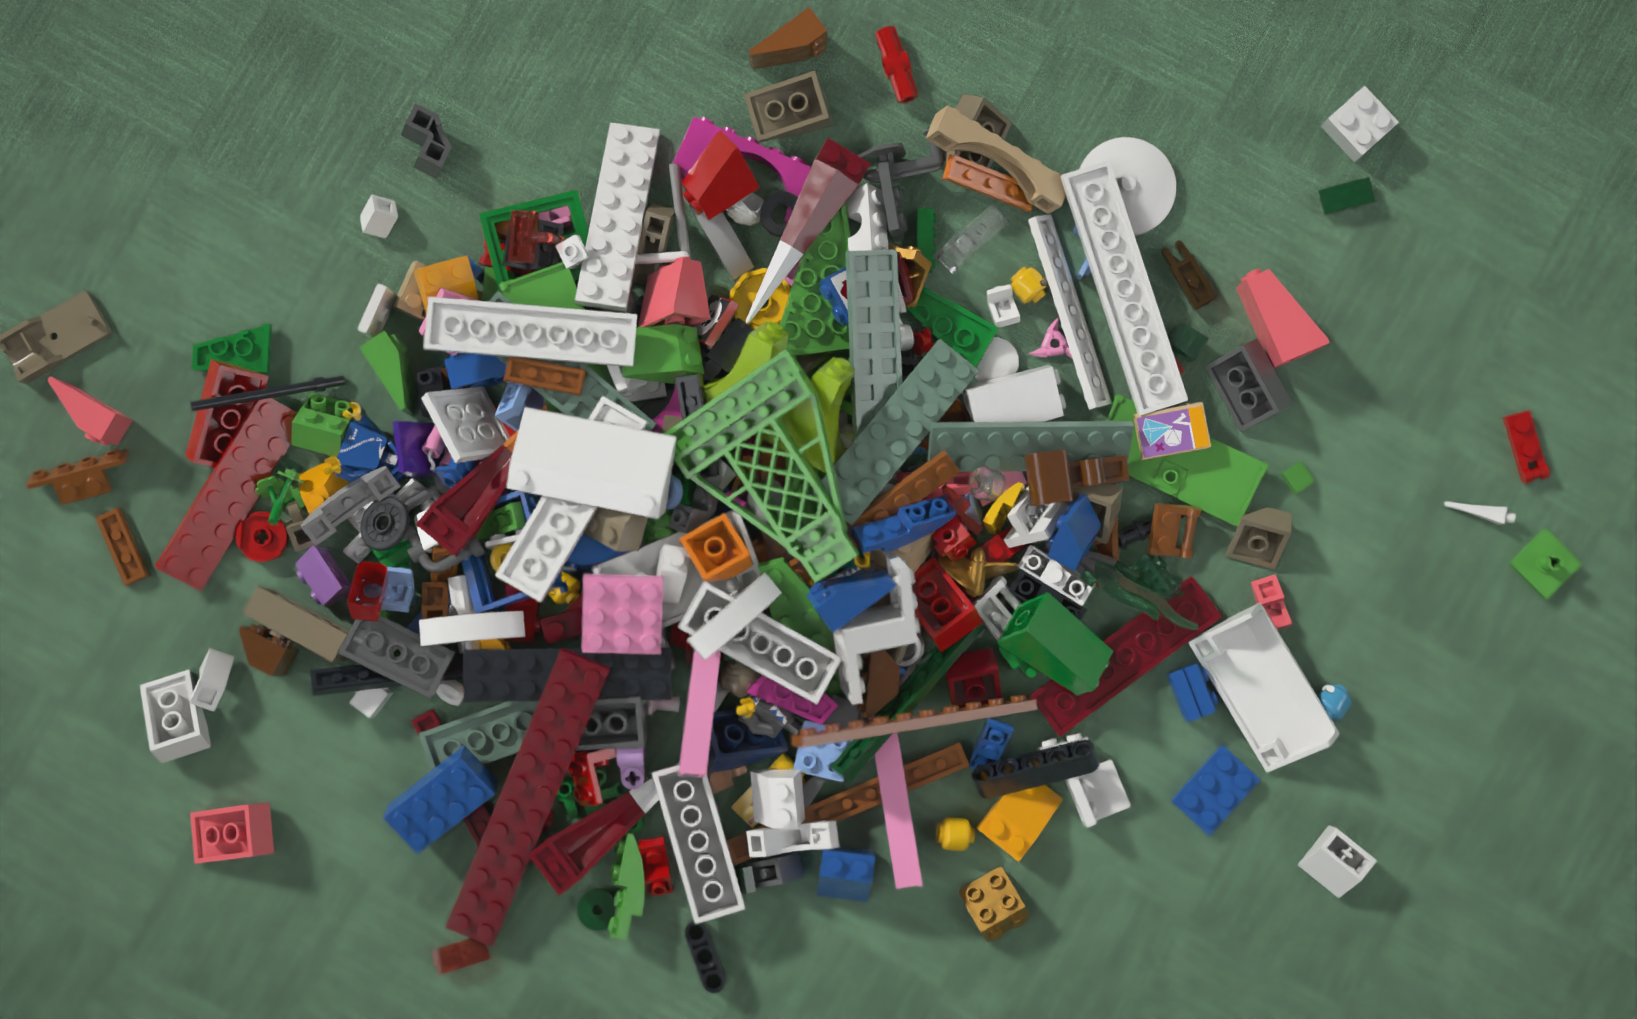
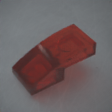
(960, 506)
(459, 955)

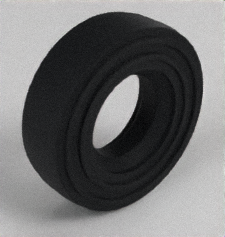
(769, 205)

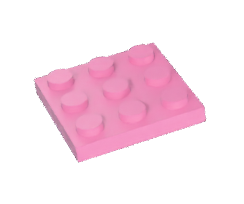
(622, 614)

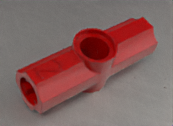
(896, 64)

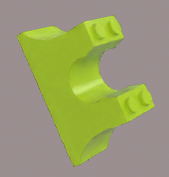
(829, 382)

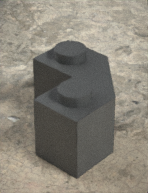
(426, 130)

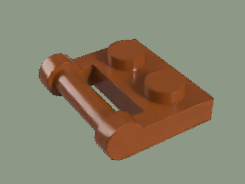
(1166, 527)

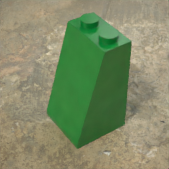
(1056, 644)

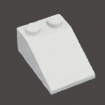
(172, 722)

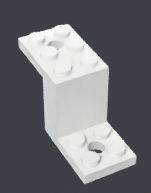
(877, 629)

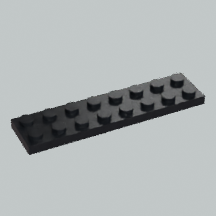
(523, 674)

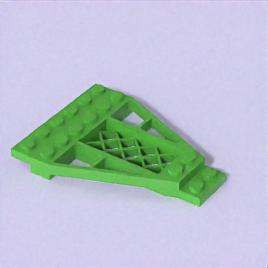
(739, 415)

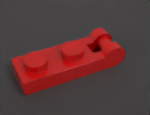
(1526, 446)

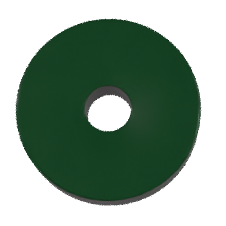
(586, 913)

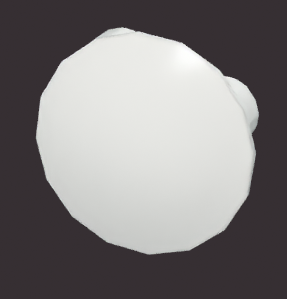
(998, 360)

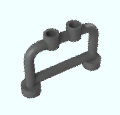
(417, 552)

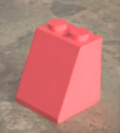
(675, 295)

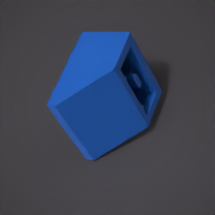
(1075, 533)

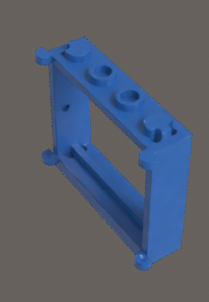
(477, 571)

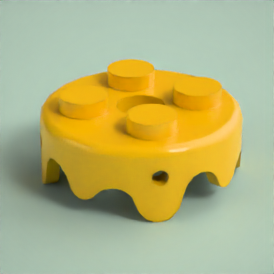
(745, 293)

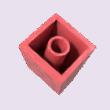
(1278, 319)

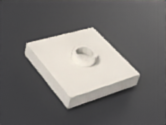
(377, 311)

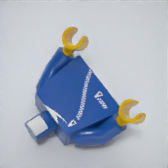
(362, 450)

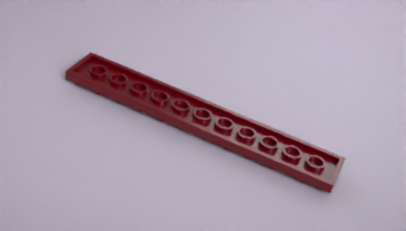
(527, 797)

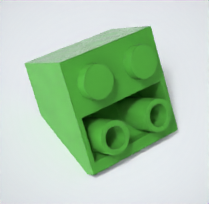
(321, 424)

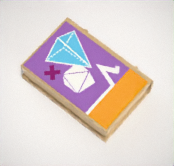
(1172, 431)

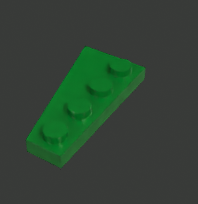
(954, 325)

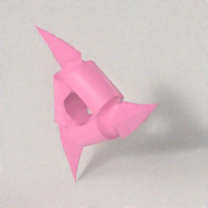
(1053, 334)

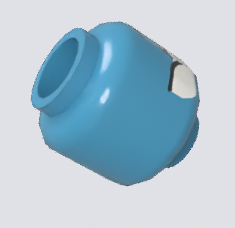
(1335, 700)

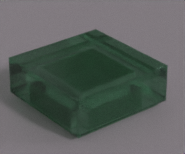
(281, 465)

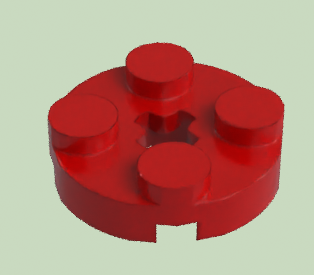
(252, 547)

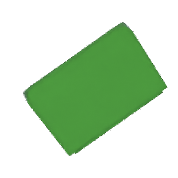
(1297, 477)

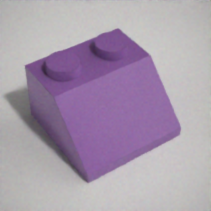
(323, 576)

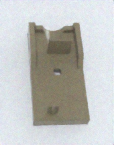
(31, 342)

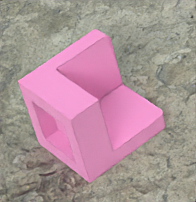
(559, 215)

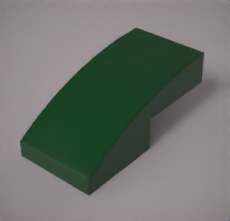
(1347, 196)

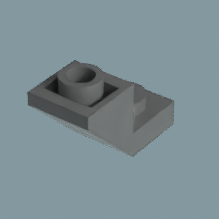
(687, 517)

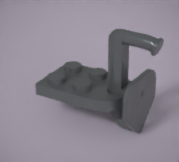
(890, 171)

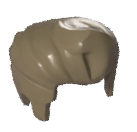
(737, 678)

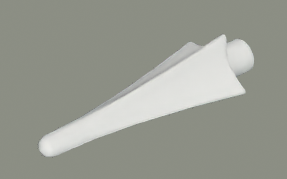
(1491, 513)

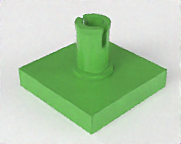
(1545, 564)

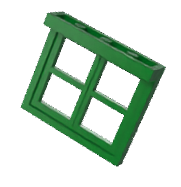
(492, 217)

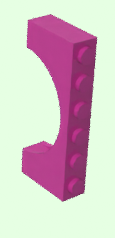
(701, 131)

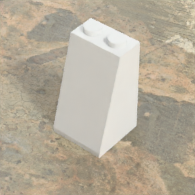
(1016, 397)

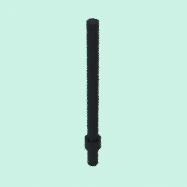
(317, 384)

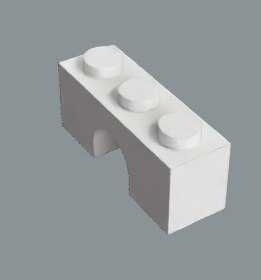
(868, 208)

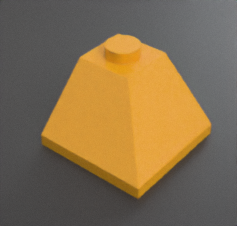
(319, 486)

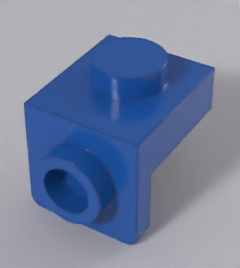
(455, 472)

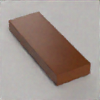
(544, 375)
(122, 546)

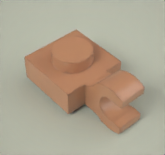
(723, 779)

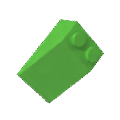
(665, 354)
(392, 366)

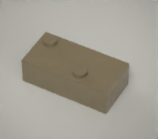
(297, 623)

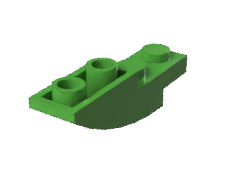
(629, 875)

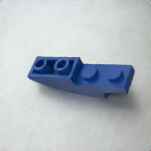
(905, 527)

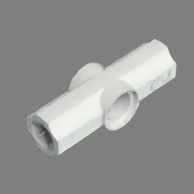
(461, 605)

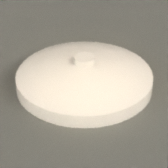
(1142, 177)

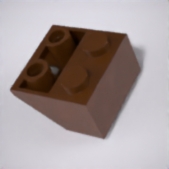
(266, 651)

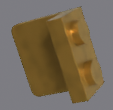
(918, 268)
(994, 904)

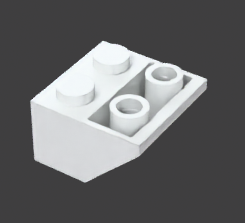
(1336, 862)

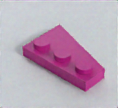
(783, 697)

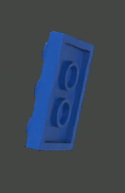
(1215, 790)

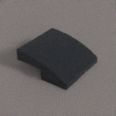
(546, 253)

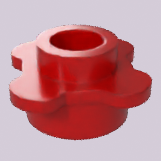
(922, 341)

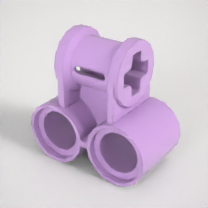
(631, 760)

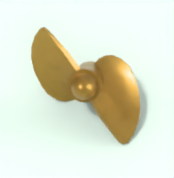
(974, 571)

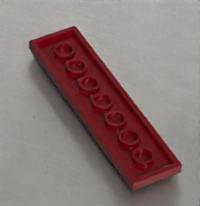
(1136, 650)

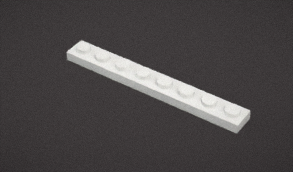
(1069, 311)

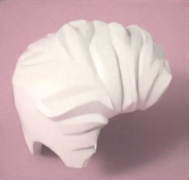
(746, 210)

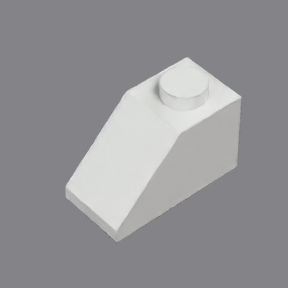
(673, 567)

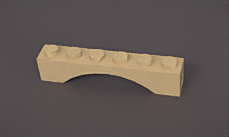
(956, 132)

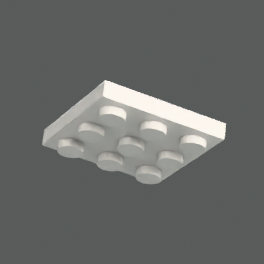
(466, 422)

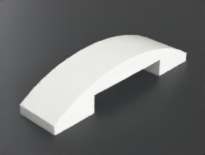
(734, 616)
(472, 628)

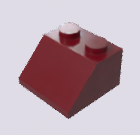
(973, 678)

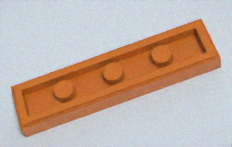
(985, 181)

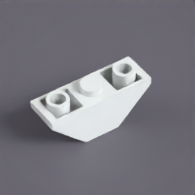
(1051, 573)

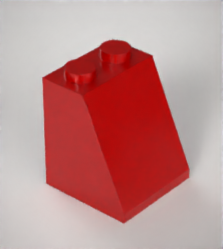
(718, 178)

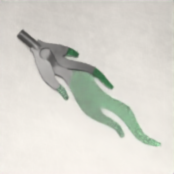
(1121, 584)

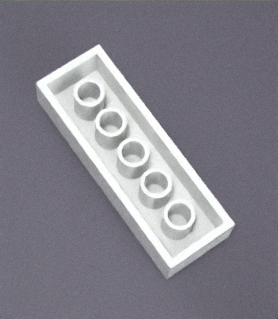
(767, 646)
(698, 844)

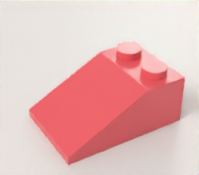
(91, 415)
(232, 832)

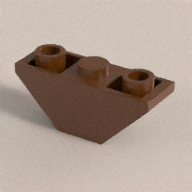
(880, 681)

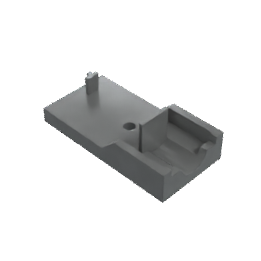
(416, 668)

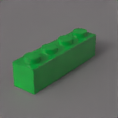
(925, 234)

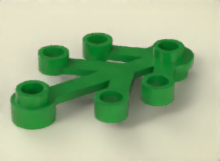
(607, 793)

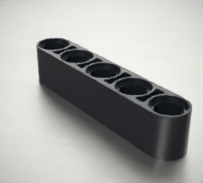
(1035, 769)

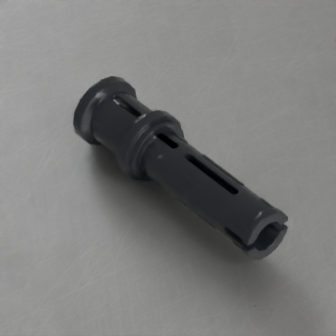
(1137, 531)

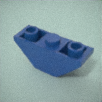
(990, 742)

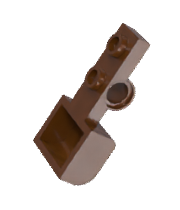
(1053, 477)

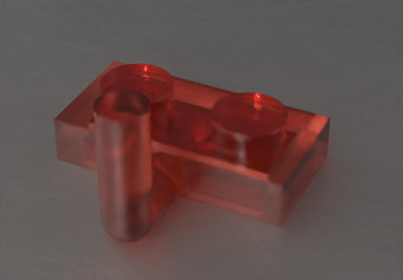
(525, 237)

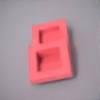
(1271, 597)

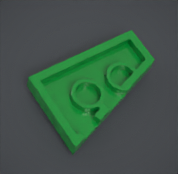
(245, 349)

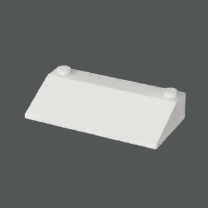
(592, 462)
(646, 559)
(1264, 688)

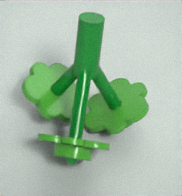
(271, 486)

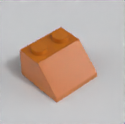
(717, 550)

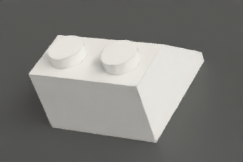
(778, 798)

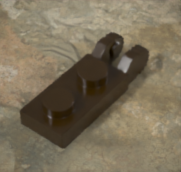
(1189, 277)

